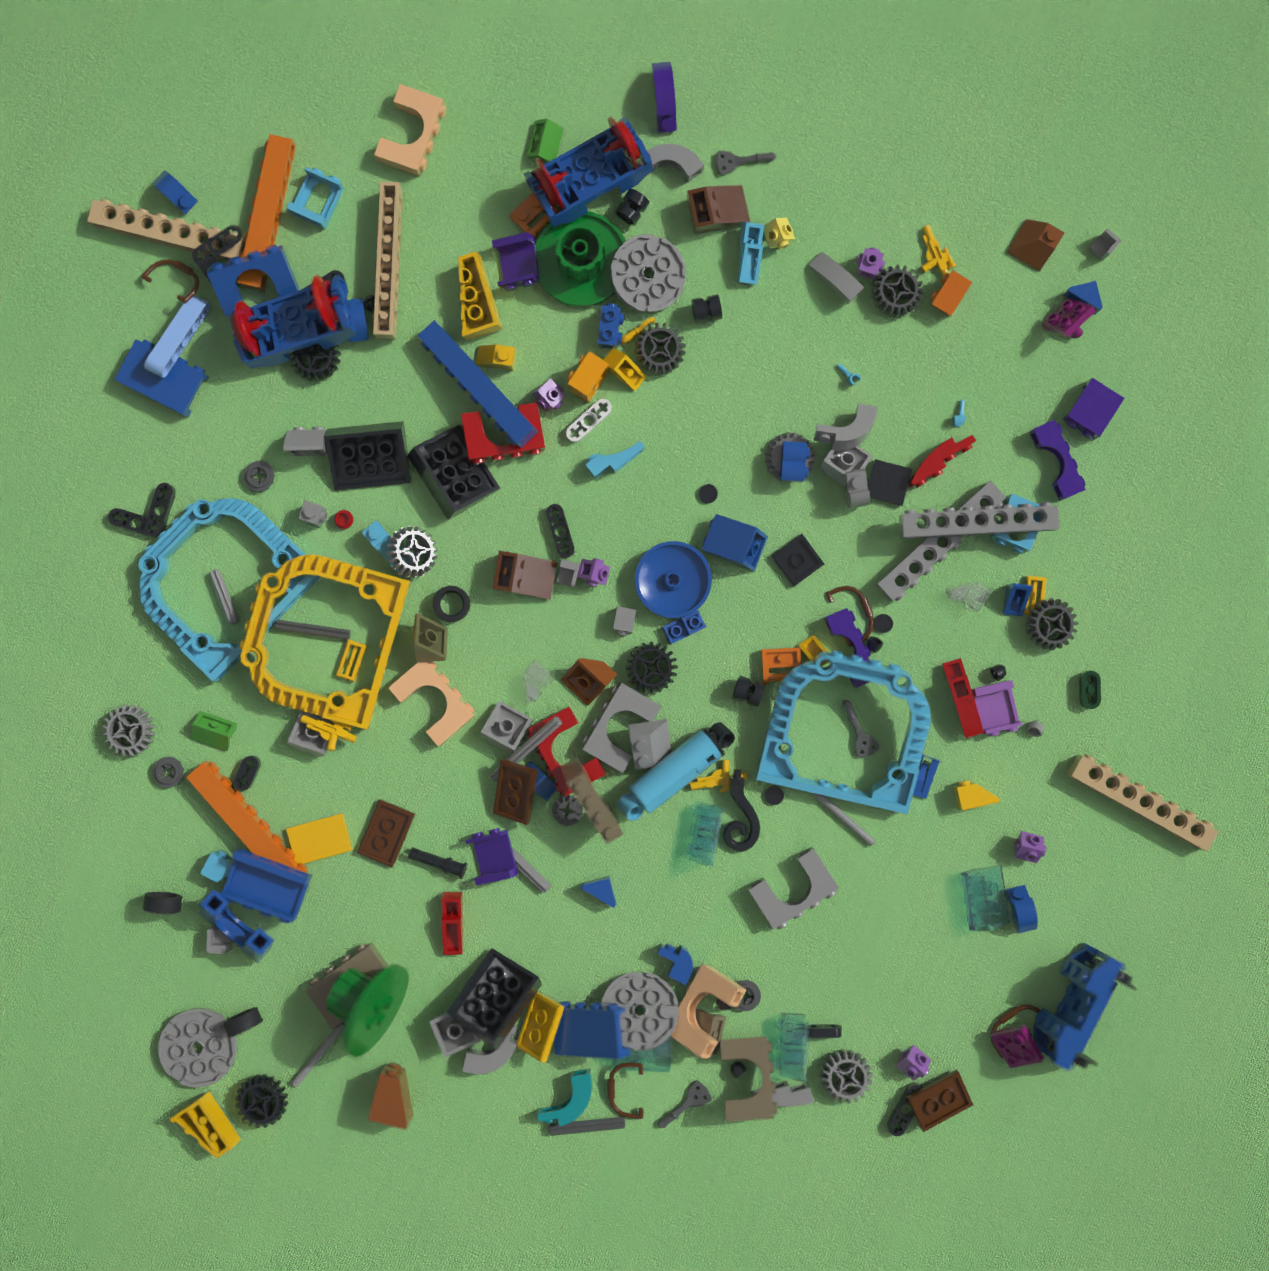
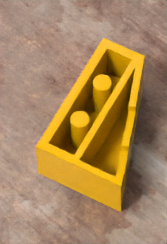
(208, 1125)

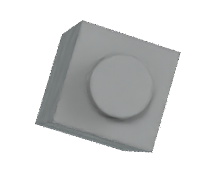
(624, 620)

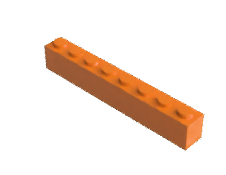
(267, 205)
(241, 816)

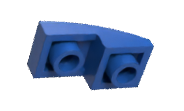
(683, 627)

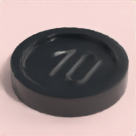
(708, 493)
(883, 623)
(774, 795)

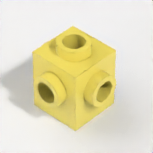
(778, 233)

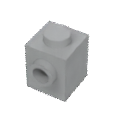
(313, 513)

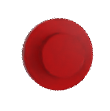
(343, 519)

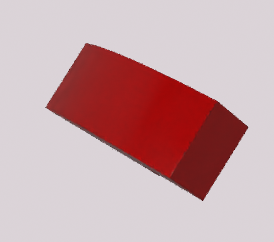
(452, 923)

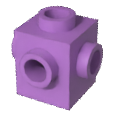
(870, 263)
(549, 395)
(593, 572)
(1029, 847)
(913, 1063)

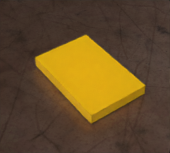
(319, 839)
(540, 1027)

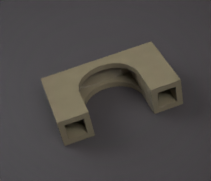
(586, 794)
(366, 960)
(761, 1105)

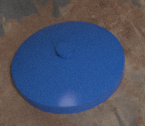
(673, 579)

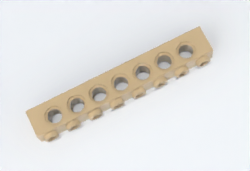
(102, 209)
(388, 260)
(1204, 832)

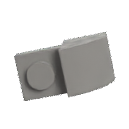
(856, 490)

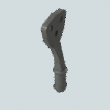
(736, 161)
(861, 736)
(690, 1101)

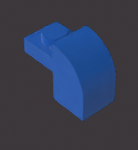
(175, 192)
(357, 312)
(1023, 909)
(682, 962)

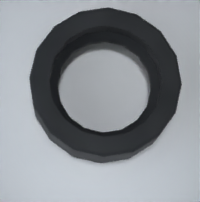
(437, 600)
(162, 902)
(242, 1022)

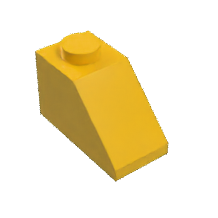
(496, 356)
(624, 369)
(971, 795)

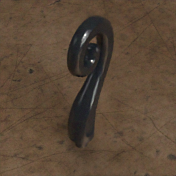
(736, 788)

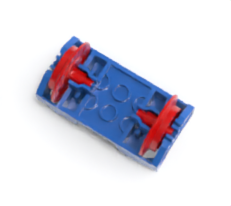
(590, 172)
(292, 323)

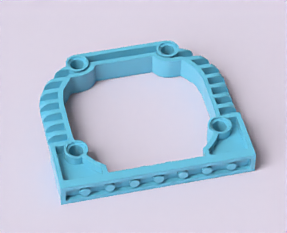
(214, 658)
(891, 792)

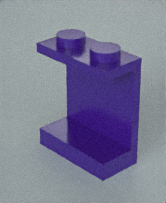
(517, 261)
(1093, 409)
(493, 856)

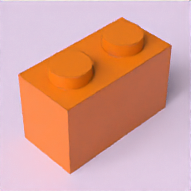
(951, 292)

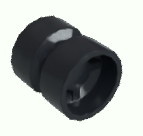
(630, 209)
(706, 309)
(741, 691)

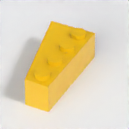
(477, 302)

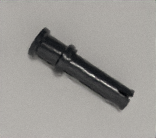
(447, 864)

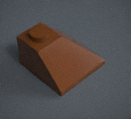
(1035, 243)
(588, 678)

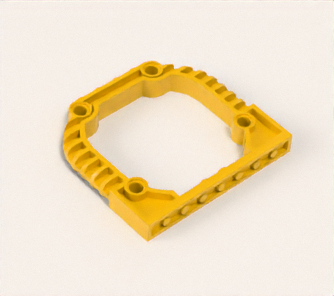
(356, 707)

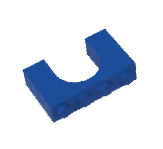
(271, 261)
(252, 942)

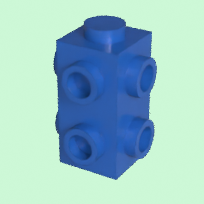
(609, 326)

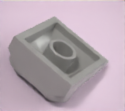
(841, 461)
(505, 727)
(307, 739)

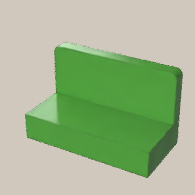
(544, 140)
(213, 730)

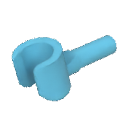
(849, 375)
(958, 420)

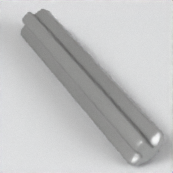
(223, 596)
(532, 874)

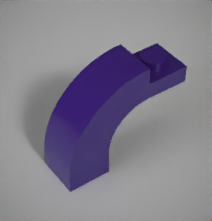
(664, 96)

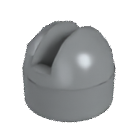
(1035, 728)

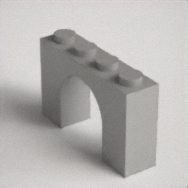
(599, 744)
(820, 886)

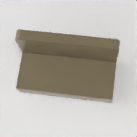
(711, 1024)

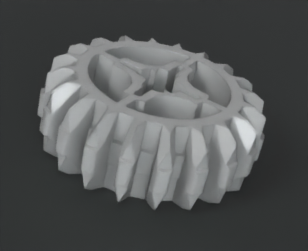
(412, 536)
(119, 716)
(839, 1090)

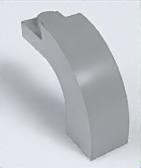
(676, 157)
(851, 435)
(488, 1061)

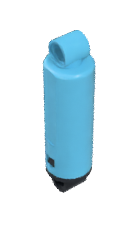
(676, 771)

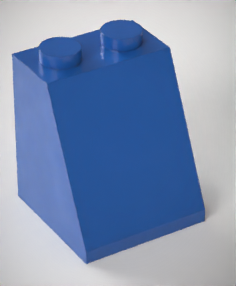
(734, 542)

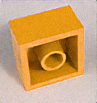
(588, 376)

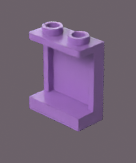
(997, 707)

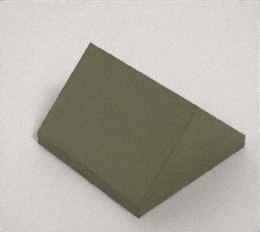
(429, 640)

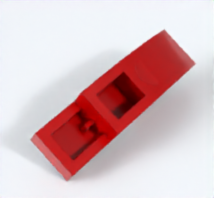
(934, 463)
(963, 698)

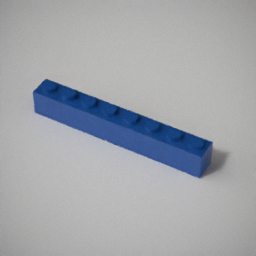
(477, 383)

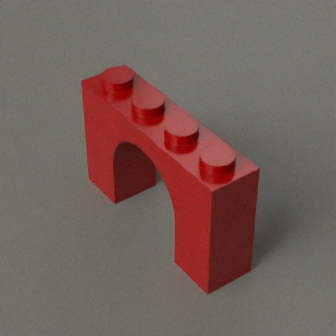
(481, 449)
(554, 769)

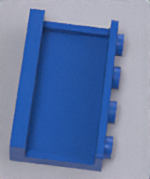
(172, 391)
(266, 886)
(590, 1031)

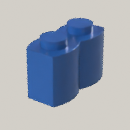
(793, 462)

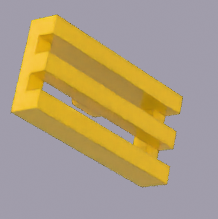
(1034, 591)
(356, 645)

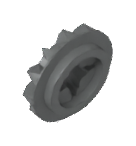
(252, 470)
(159, 771)
(574, 805)
(750, 1002)

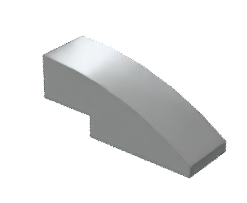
(836, 277)
(790, 1096)

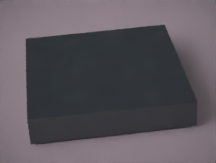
(888, 482)
(797, 560)

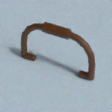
(182, 267)
(865, 605)
(1007, 1016)
(611, 1089)

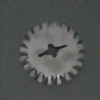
(773, 452)

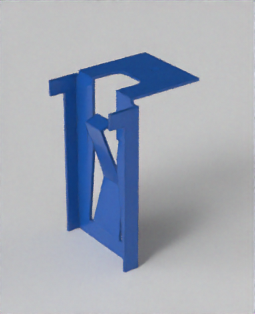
(929, 778)

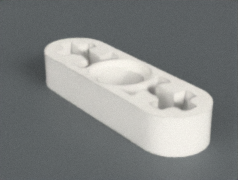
(602, 414)

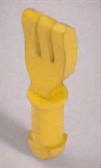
(636, 331)

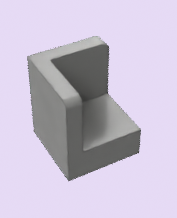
(1104, 244)
(568, 573)
(217, 942)

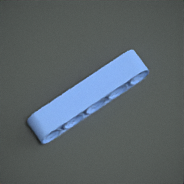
(177, 336)

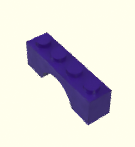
(1068, 480)
(842, 624)

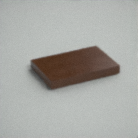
(515, 791)
(386, 833)
(939, 1100)

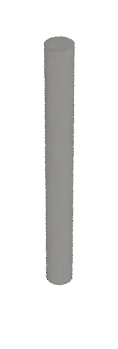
(845, 819)
(318, 1054)

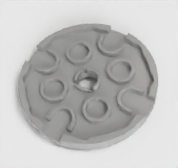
(653, 254)
(660, 1007)
(181, 1059)

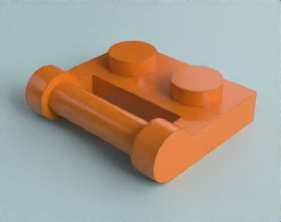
(527, 213)
(778, 659)

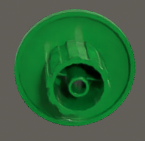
(577, 260)
(367, 1005)

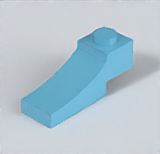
(750, 252)
(599, 464)
(379, 539)

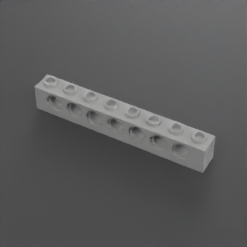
(1048, 521)
(887, 585)

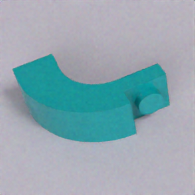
(575, 1105)

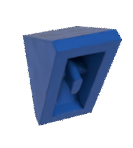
(1085, 293)
(1016, 599)
(544, 784)
(601, 889)

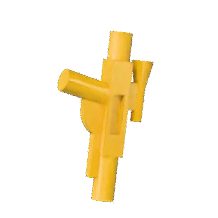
(934, 255)
(330, 732)
(718, 777)

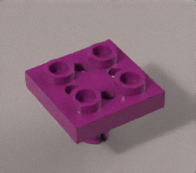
(1068, 318)
(1020, 1044)

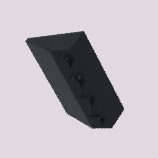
(368, 455)
(449, 475)
(495, 998)

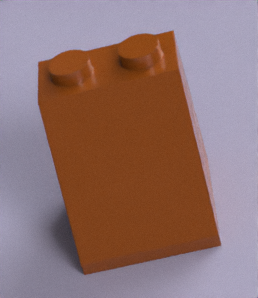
(392, 1098)

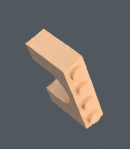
(413, 156)
(457, 711)
(707, 982)

